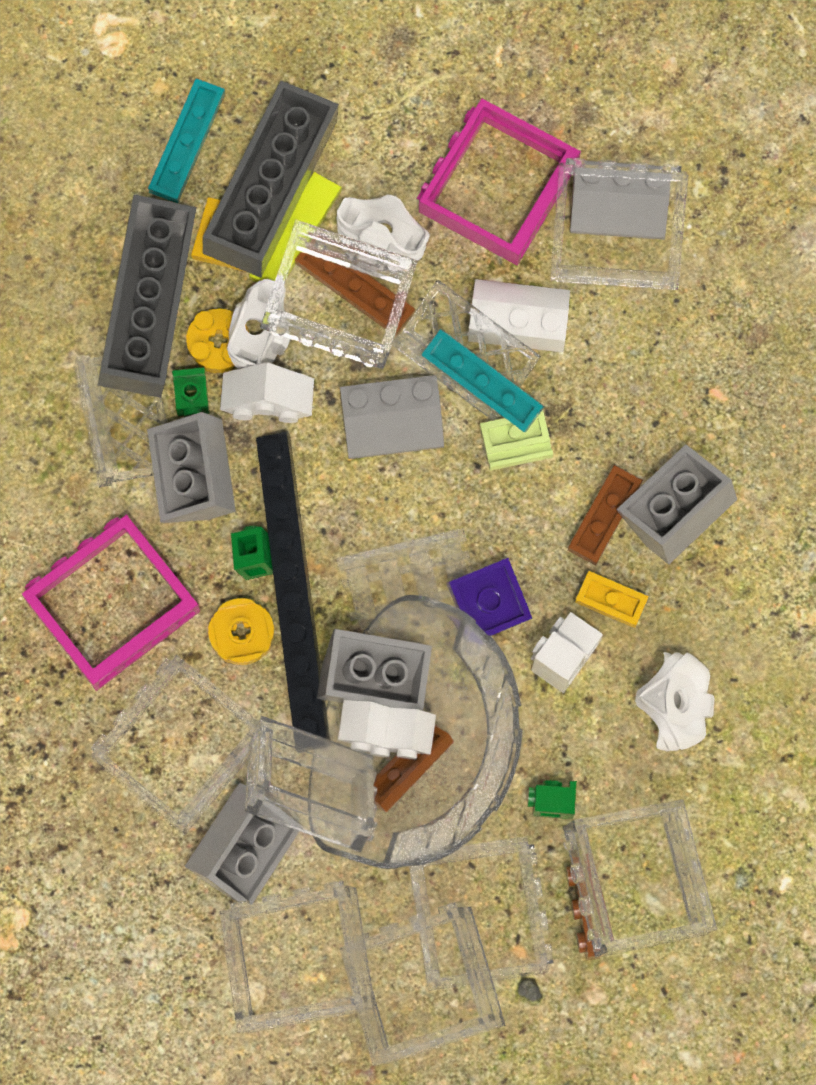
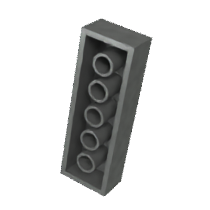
(270, 179)
(147, 296)

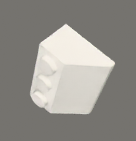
(527, 312)

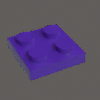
(491, 597)

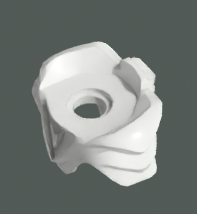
(362, 221)
(250, 349)
(678, 701)

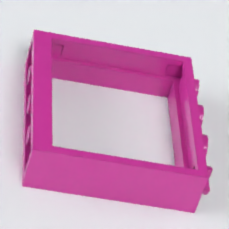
(458, 146)
(144, 640)

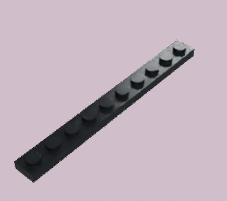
(292, 583)

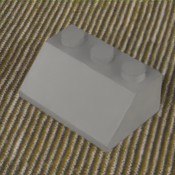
(619, 206)
(392, 417)
(191, 469)
(678, 503)
(374, 670)
(240, 850)

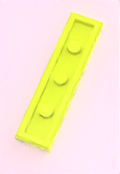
(312, 209)

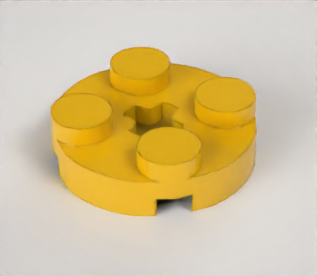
(201, 349)
(225, 622)

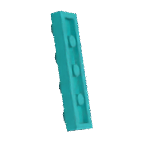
(186, 140)
(483, 380)

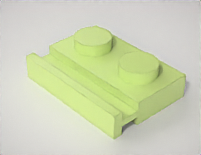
(510, 446)

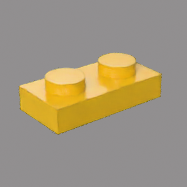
(611, 599)

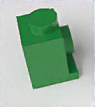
(190, 380)
(245, 558)
(553, 800)

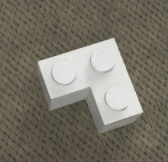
(267, 391)
(565, 651)
(386, 729)

